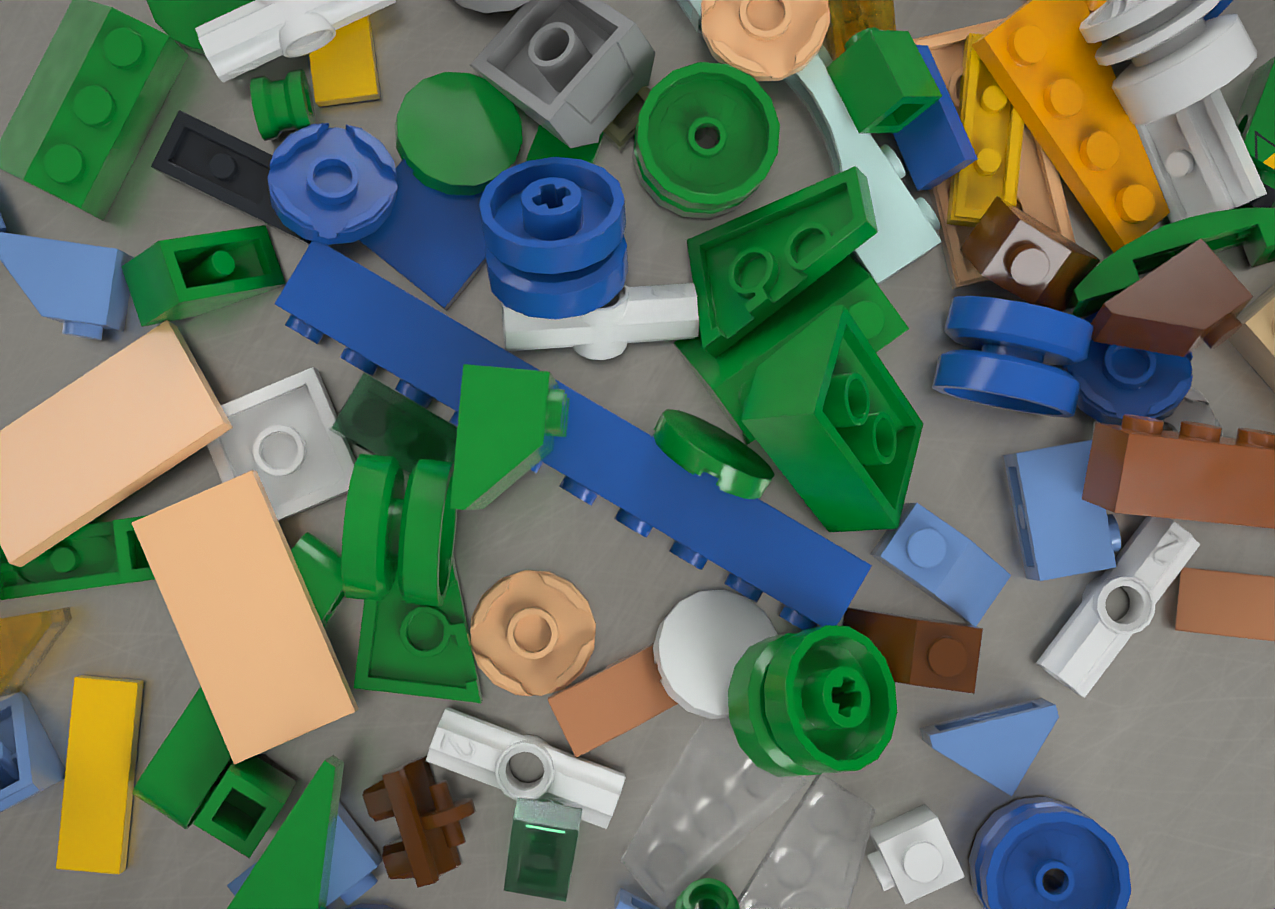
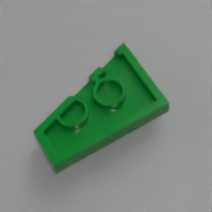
(774, 253)
(418, 647)

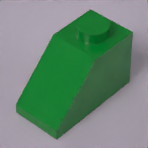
(201, 273)

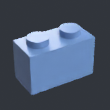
(1054, 525)

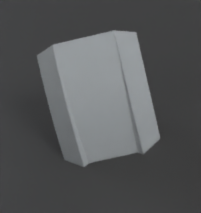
(568, 65)

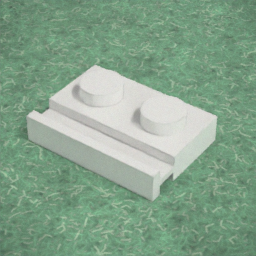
(1201, 159)

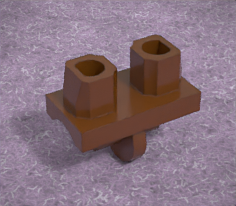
(425, 821)

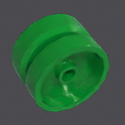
(698, 103)
(398, 530)
(813, 702)

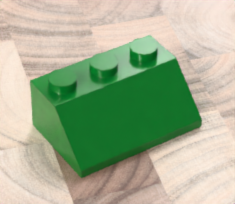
(90, 106)
(732, 373)
(836, 424)
(503, 430)

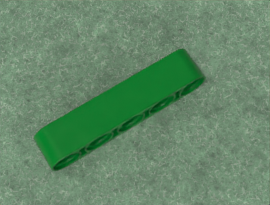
(194, 752)

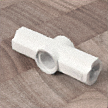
(276, 28)
(630, 317)
(1145, 572)
(484, 754)

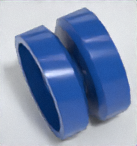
(554, 237)
(1012, 356)
(1040, 835)

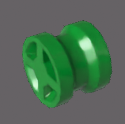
(282, 104)

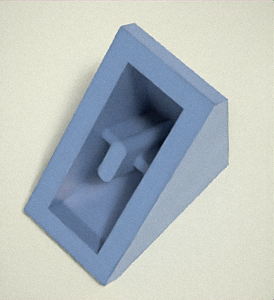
(996, 742)
(26, 753)

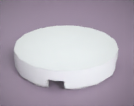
(702, 645)

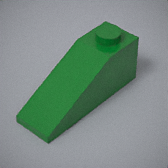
(299, 857)

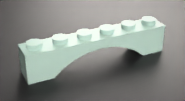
(903, 224)

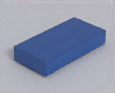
(936, 140)

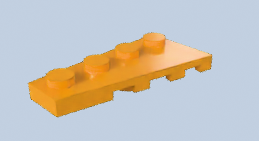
(1075, 115)

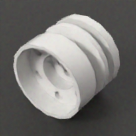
(1172, 52)

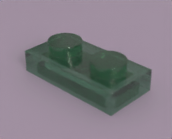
(393, 425)
(542, 848)

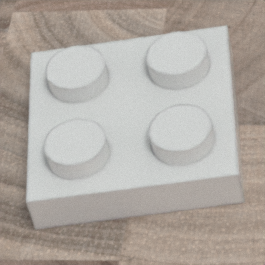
(288, 442)

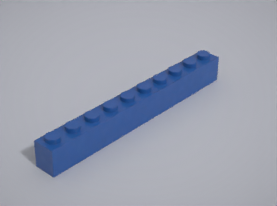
(597, 456)

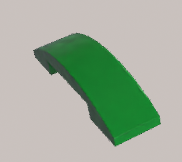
(1219, 230)
(86, 559)

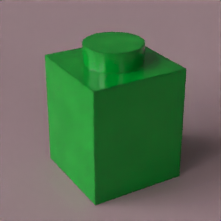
(883, 80)
(245, 804)

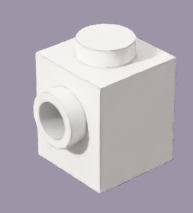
(913, 855)

